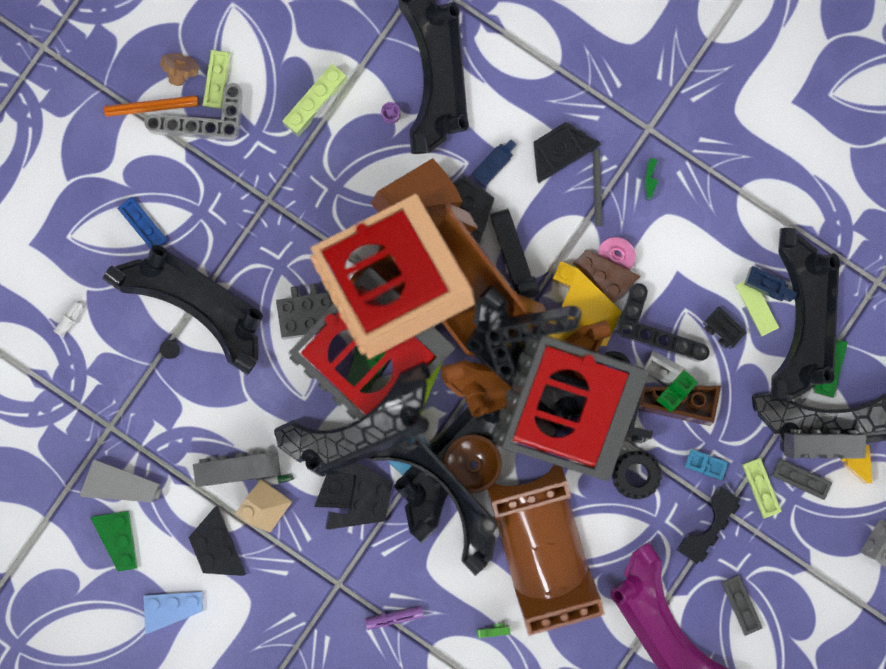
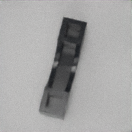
(722, 505)

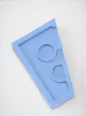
(167, 609)

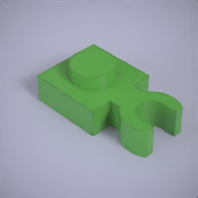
(498, 630)

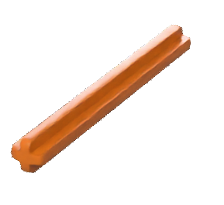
(149, 106)

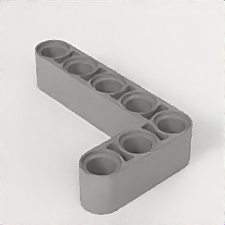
(202, 123)

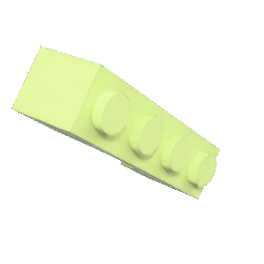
(312, 101)

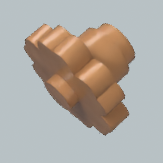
(179, 67)

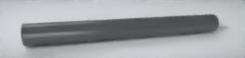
(597, 188)

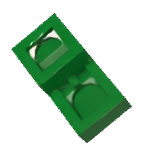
(649, 183)
(677, 391)

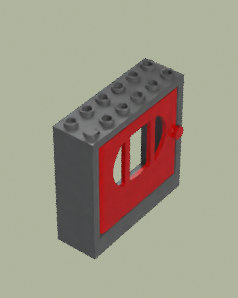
(402, 355)
(604, 417)

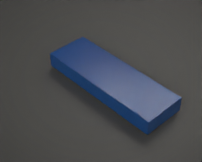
(142, 223)

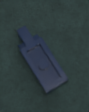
(494, 163)
(769, 285)

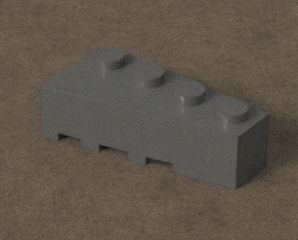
(824, 444)
(236, 469)

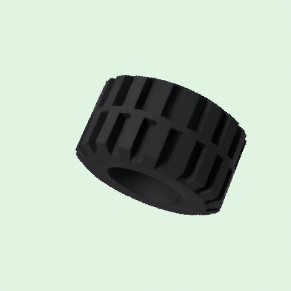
(652, 468)

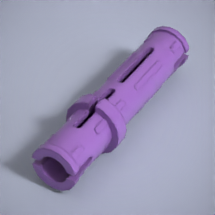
(394, 618)

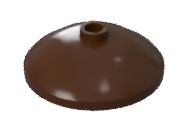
(471, 449)

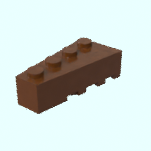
(696, 407)

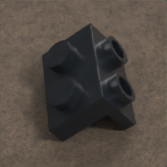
(724, 328)

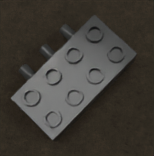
(301, 313)

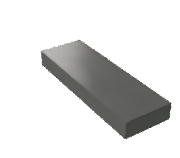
(801, 479)
(741, 605)

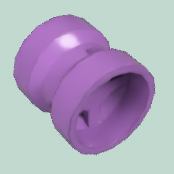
(390, 109)

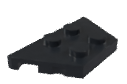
(560, 149)
(215, 546)

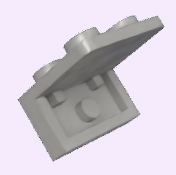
(876, 544)

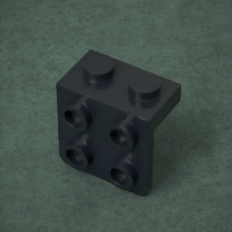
(638, 434)

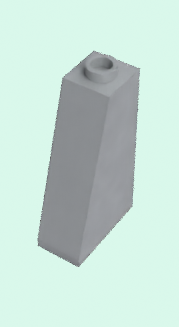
(115, 483)

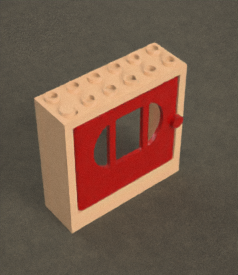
(422, 280)

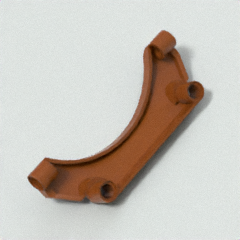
(487, 391)

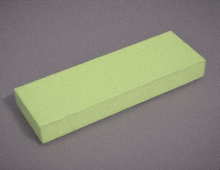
(216, 79)
(757, 309)
(761, 488)

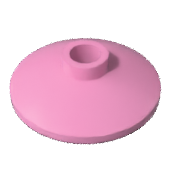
(608, 251)

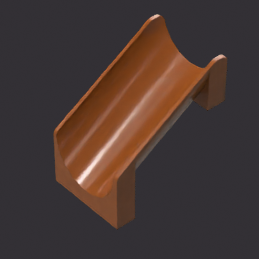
(478, 272)
(545, 553)

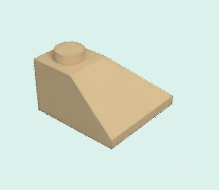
(263, 506)

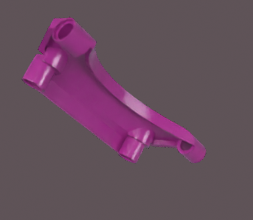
(647, 613)

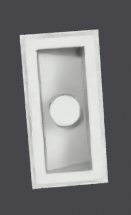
(662, 368)

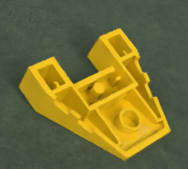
(587, 297)

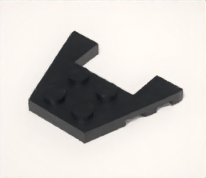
(476, 202)
(368, 499)

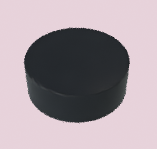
(169, 349)

